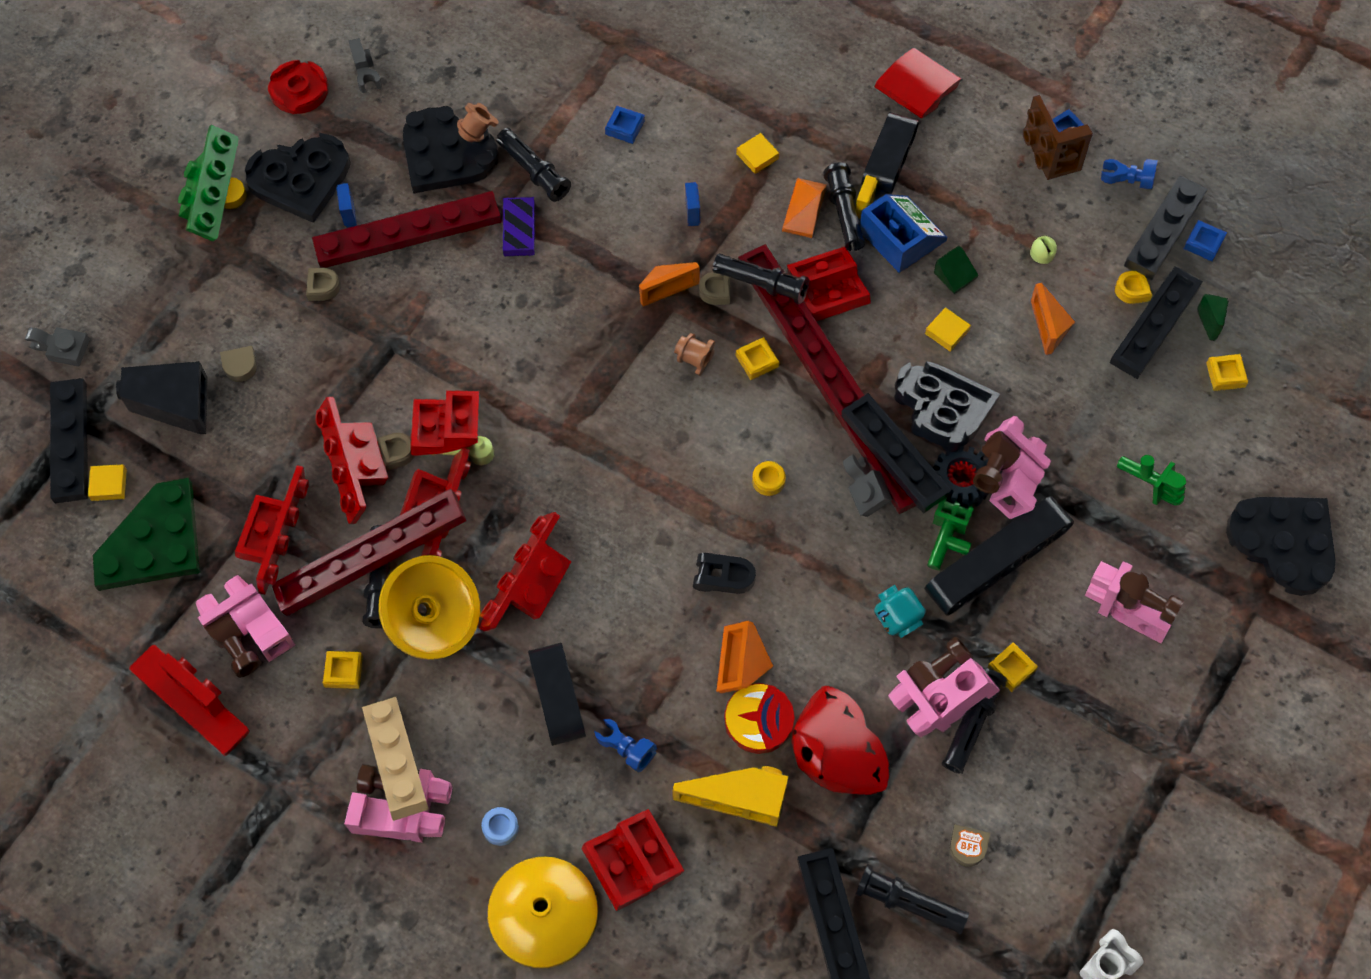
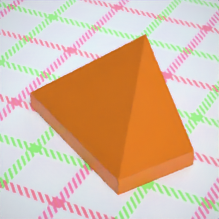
(804, 208)
(668, 280)
(1050, 317)
(741, 658)

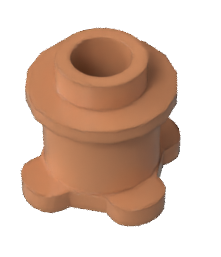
(475, 122)
(694, 352)

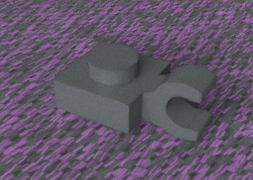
(362, 62)
(62, 347)
(869, 486)

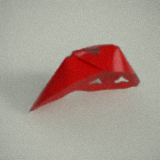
(839, 745)

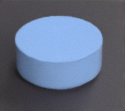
(500, 826)

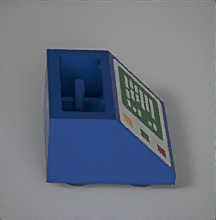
(900, 230)

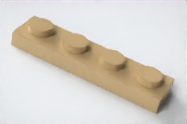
(394, 759)

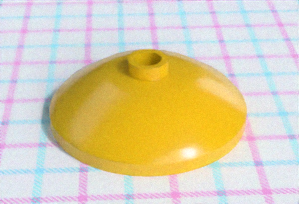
(450, 605)
(546, 936)

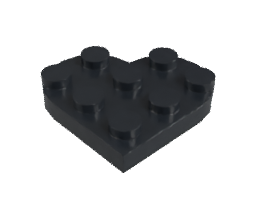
(439, 154)
(299, 176)
(944, 404)
(1288, 537)

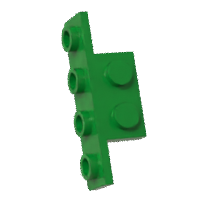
(208, 184)

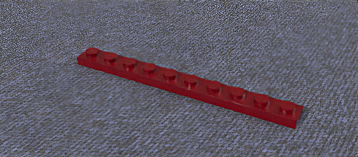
(822, 364)

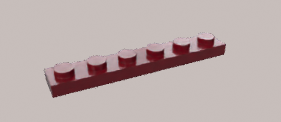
(406, 229)
(368, 552)

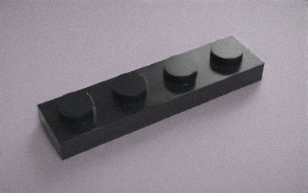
(1165, 227)
(1156, 322)
(68, 441)
(896, 453)
(832, 915)

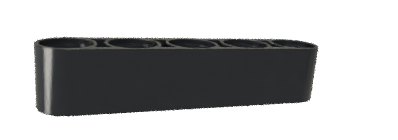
(998, 556)

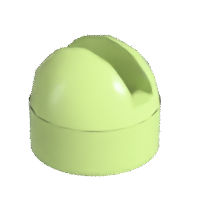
(1039, 251)

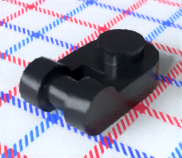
(736, 577)

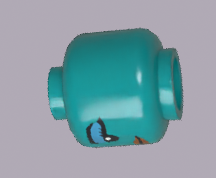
(899, 611)

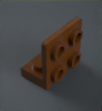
(1055, 151)

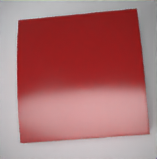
(917, 82)
(832, 284)
(445, 424)
(632, 859)

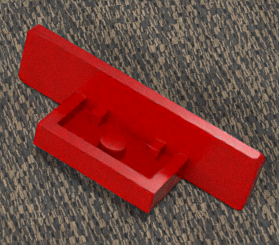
(353, 457)
(427, 486)
(267, 528)
(532, 578)
(190, 698)

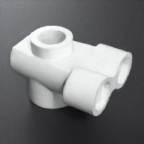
(1112, 959)

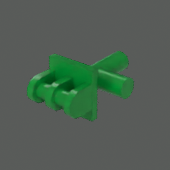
(1166, 486)
(949, 525)

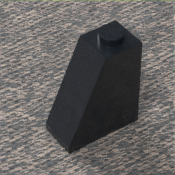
(167, 393)

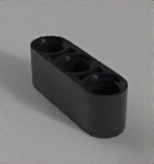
(891, 151)
(557, 694)

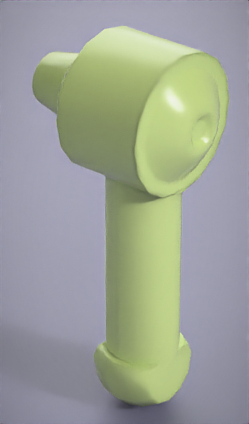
(480, 453)

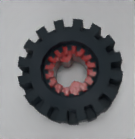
(960, 463)

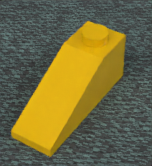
(741, 793)

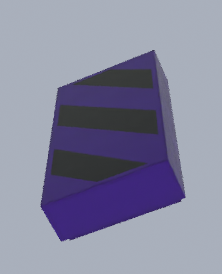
(519, 226)

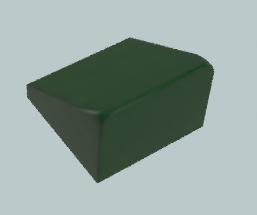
(955, 269)
(1212, 313)

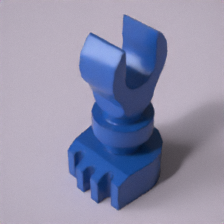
(1132, 174)
(637, 754)

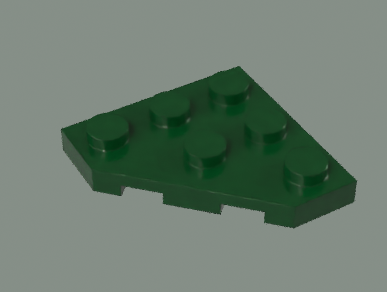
(152, 541)

